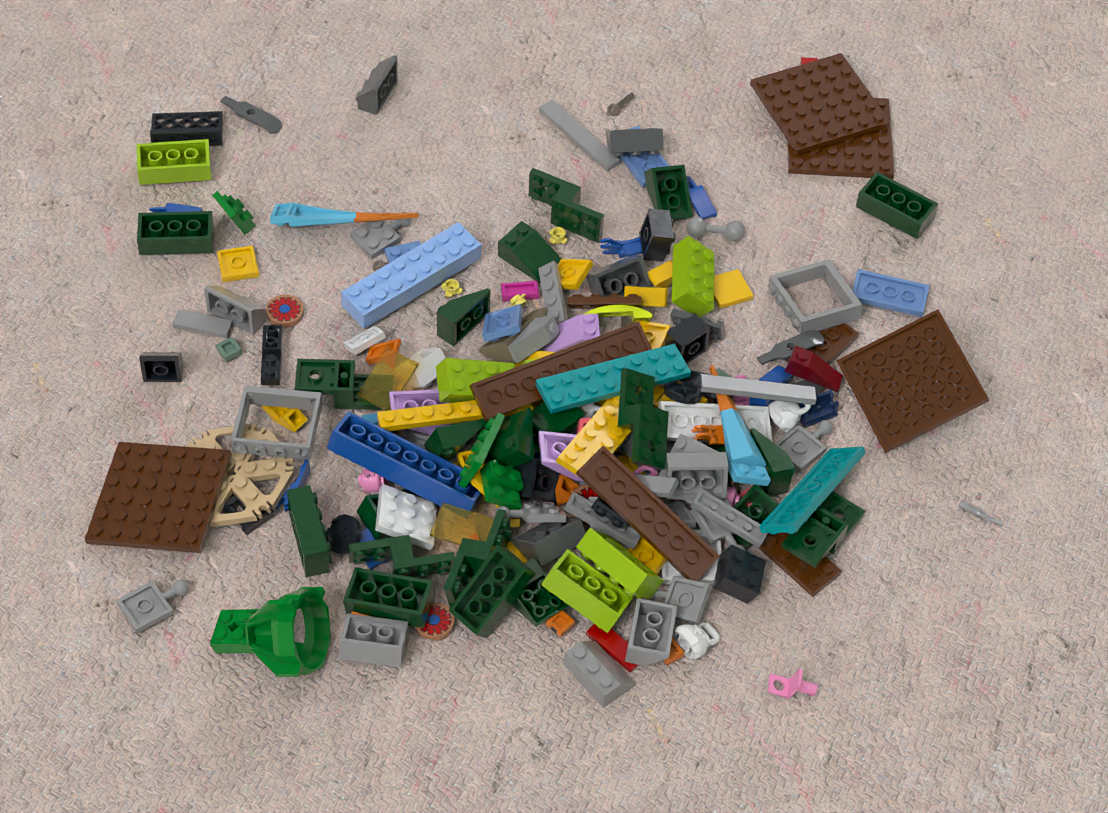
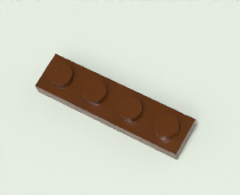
(596, 300)

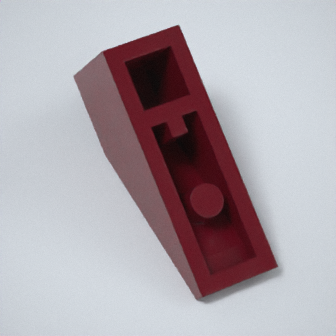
(813, 369)

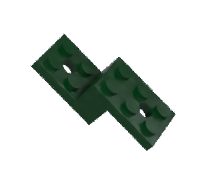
(565, 204)
(335, 379)
(645, 421)
(824, 530)
(474, 553)
(401, 557)

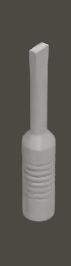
(977, 512)

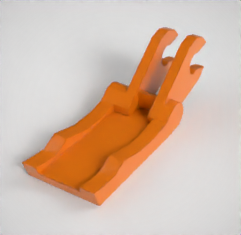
(710, 433)

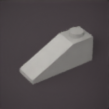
(533, 337)

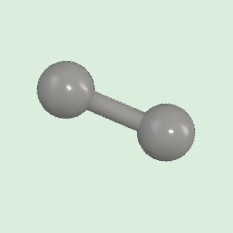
(733, 230)

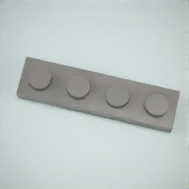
(552, 291)
(582, 509)
(728, 517)

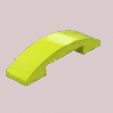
(622, 310)

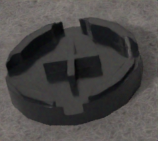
(683, 393)
(342, 532)

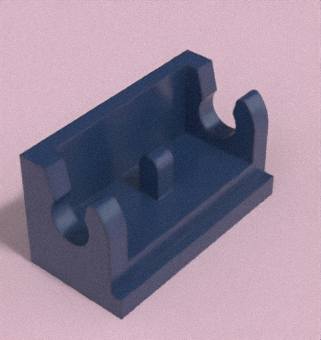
(822, 410)

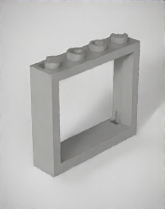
(849, 312)
(277, 398)

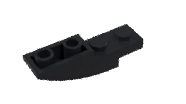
(271, 355)

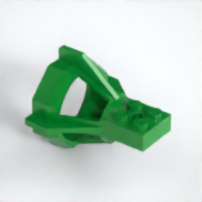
(270, 632)

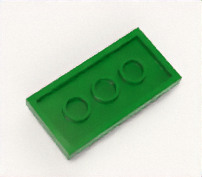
(480, 449)

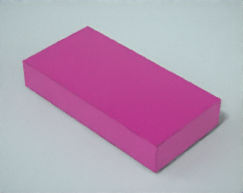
(509, 290)

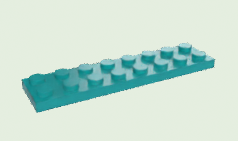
(604, 379)
(812, 490)

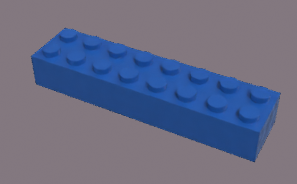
(402, 462)

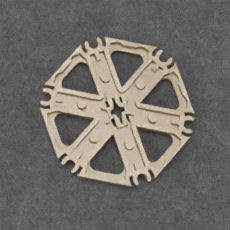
(246, 472)

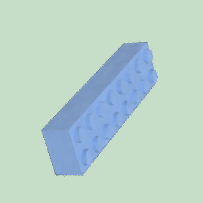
(411, 275)

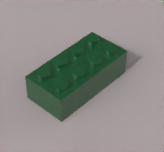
(896, 205)
(175, 232)
(309, 531)
(491, 591)
(390, 596)

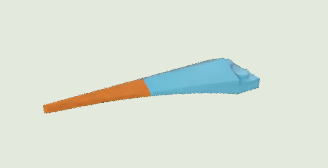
(304, 216)
(743, 455)

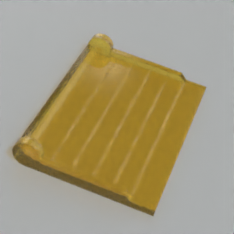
(388, 375)
(457, 523)

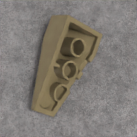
(499, 349)

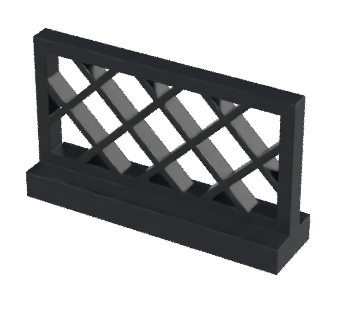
(178, 132)

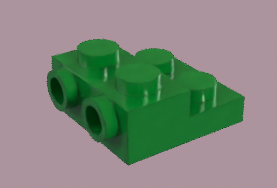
(235, 212)
(501, 485)

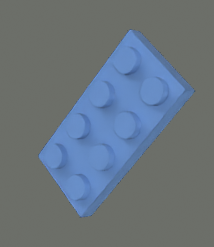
(640, 163)
(890, 292)

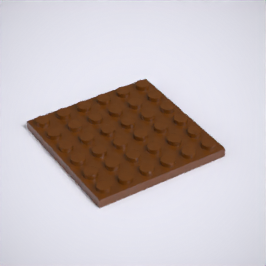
(819, 103)
(849, 158)
(912, 381)
(158, 497)

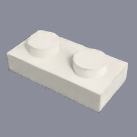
(364, 340)

